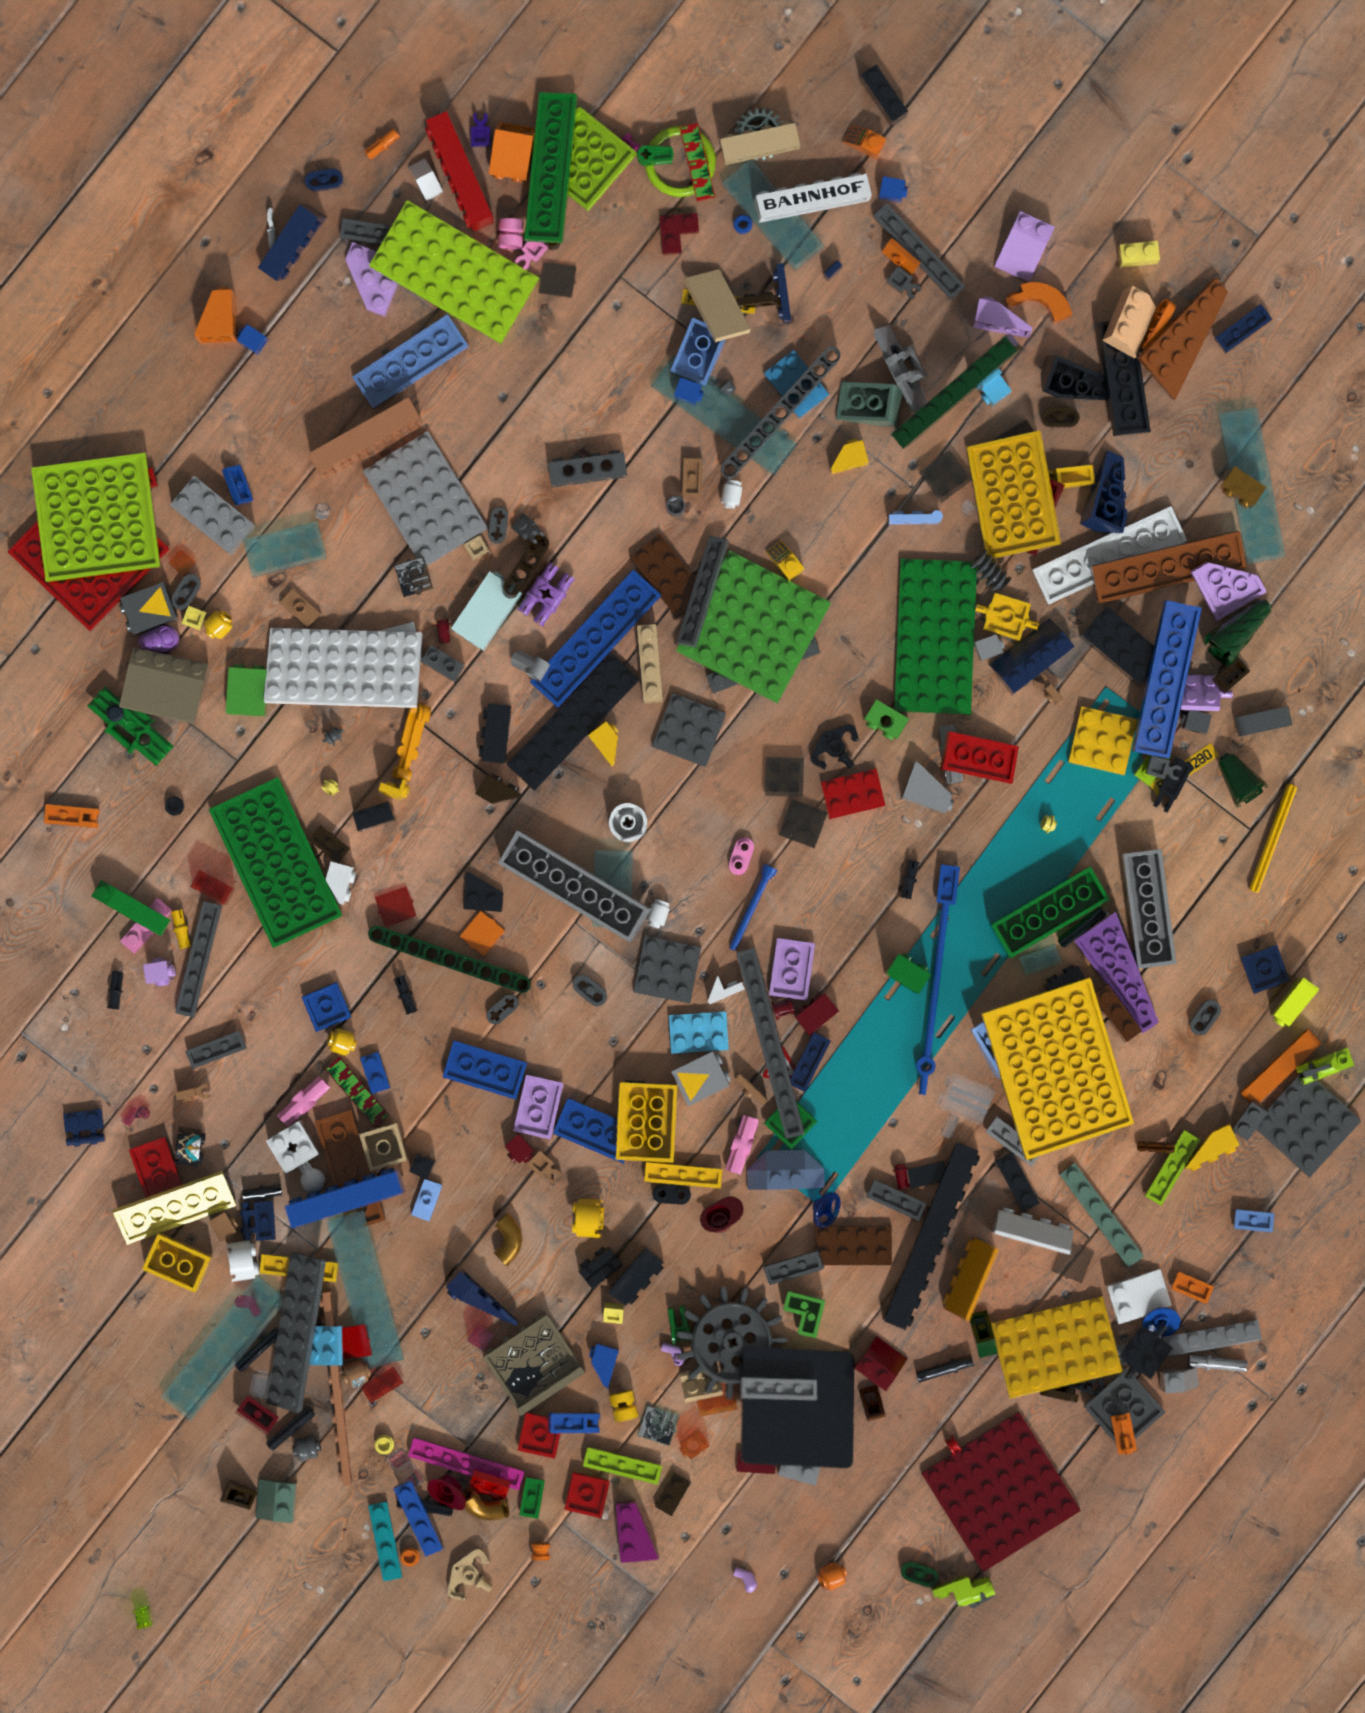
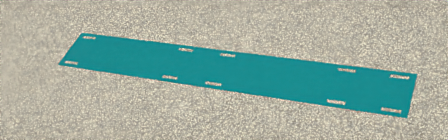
(880, 1053)

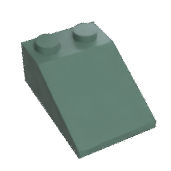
(869, 403)

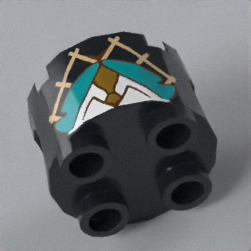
(188, 1147)

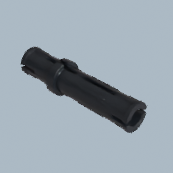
(945, 1368)

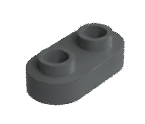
(186, 592)
(589, 991)
(1205, 1018)

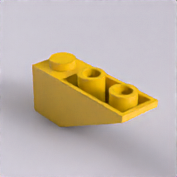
(1216, 1143)

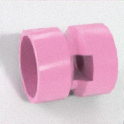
(510, 234)

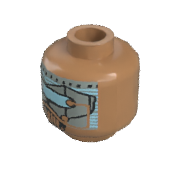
(355, 1373)

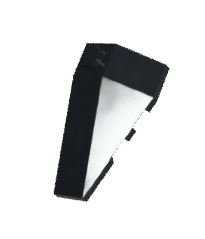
(1071, 381)

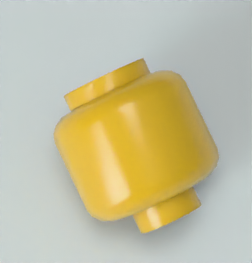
(218, 624)
(341, 1041)

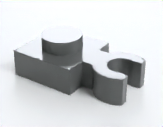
(901, 281)
(526, 528)
(1160, 767)

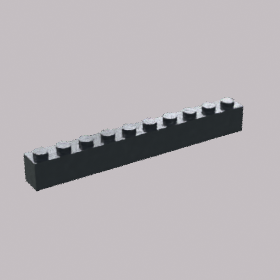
(931, 1235)

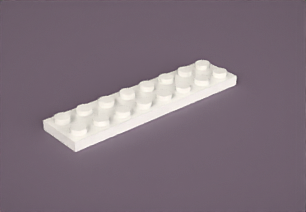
(1073, 571)

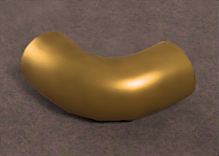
(512, 1239)
(485, 1509)

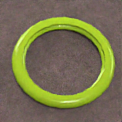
(654, 178)

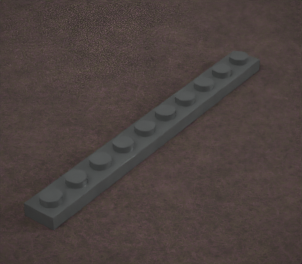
(770, 1043)

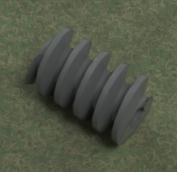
(990, 571)

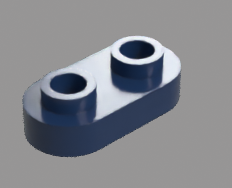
(324, 178)

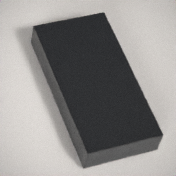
(926, 1174)

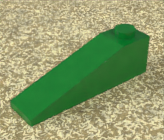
(130, 908)

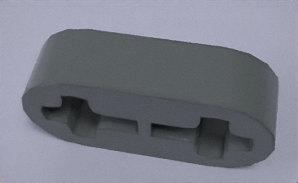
(493, 525)
(505, 1013)

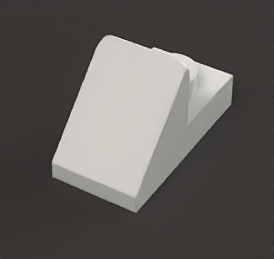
(719, 992)

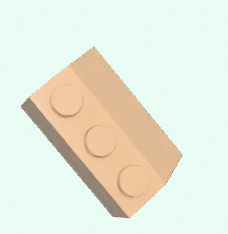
(1130, 321)

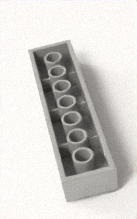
(574, 885)

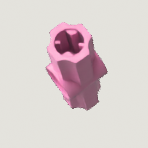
(303, 1101)
(742, 1144)

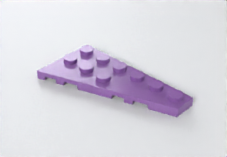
(1113, 960)

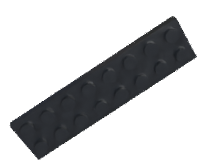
(573, 722)

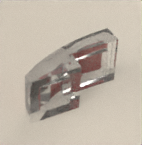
(405, 1467)

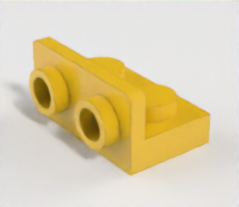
(391, 790)

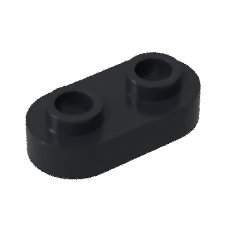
(671, 1194)

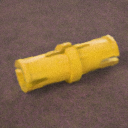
(180, 929)

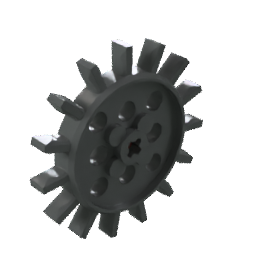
(713, 1316)

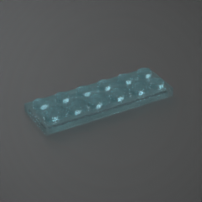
(789, 234)

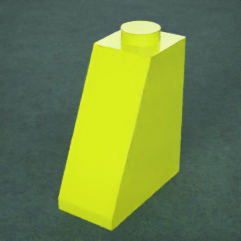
(1294, 1002)

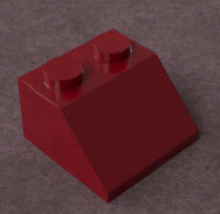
(880, 1363)

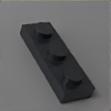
(1017, 1182)

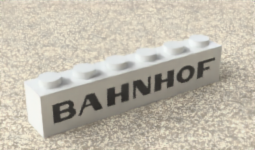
(812, 197)

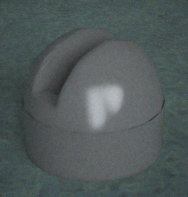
(727, 388)

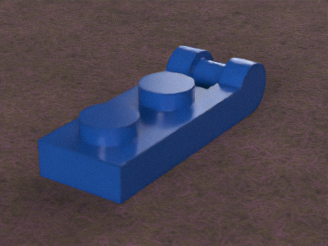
(573, 1423)

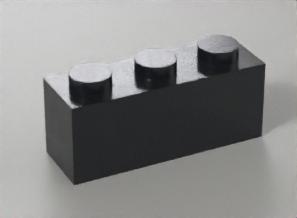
(883, 95)
(495, 733)

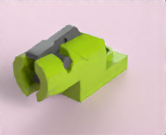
(1325, 1066)
(965, 1592)

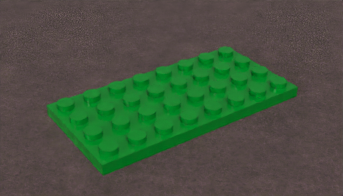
(935, 636)
(275, 862)

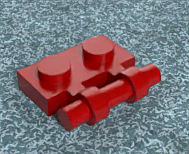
(489, 1485)

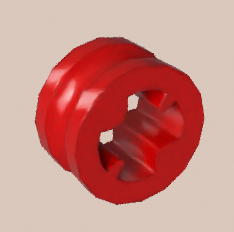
(952, 1444)

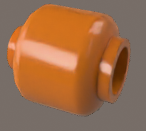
(832, 1576)

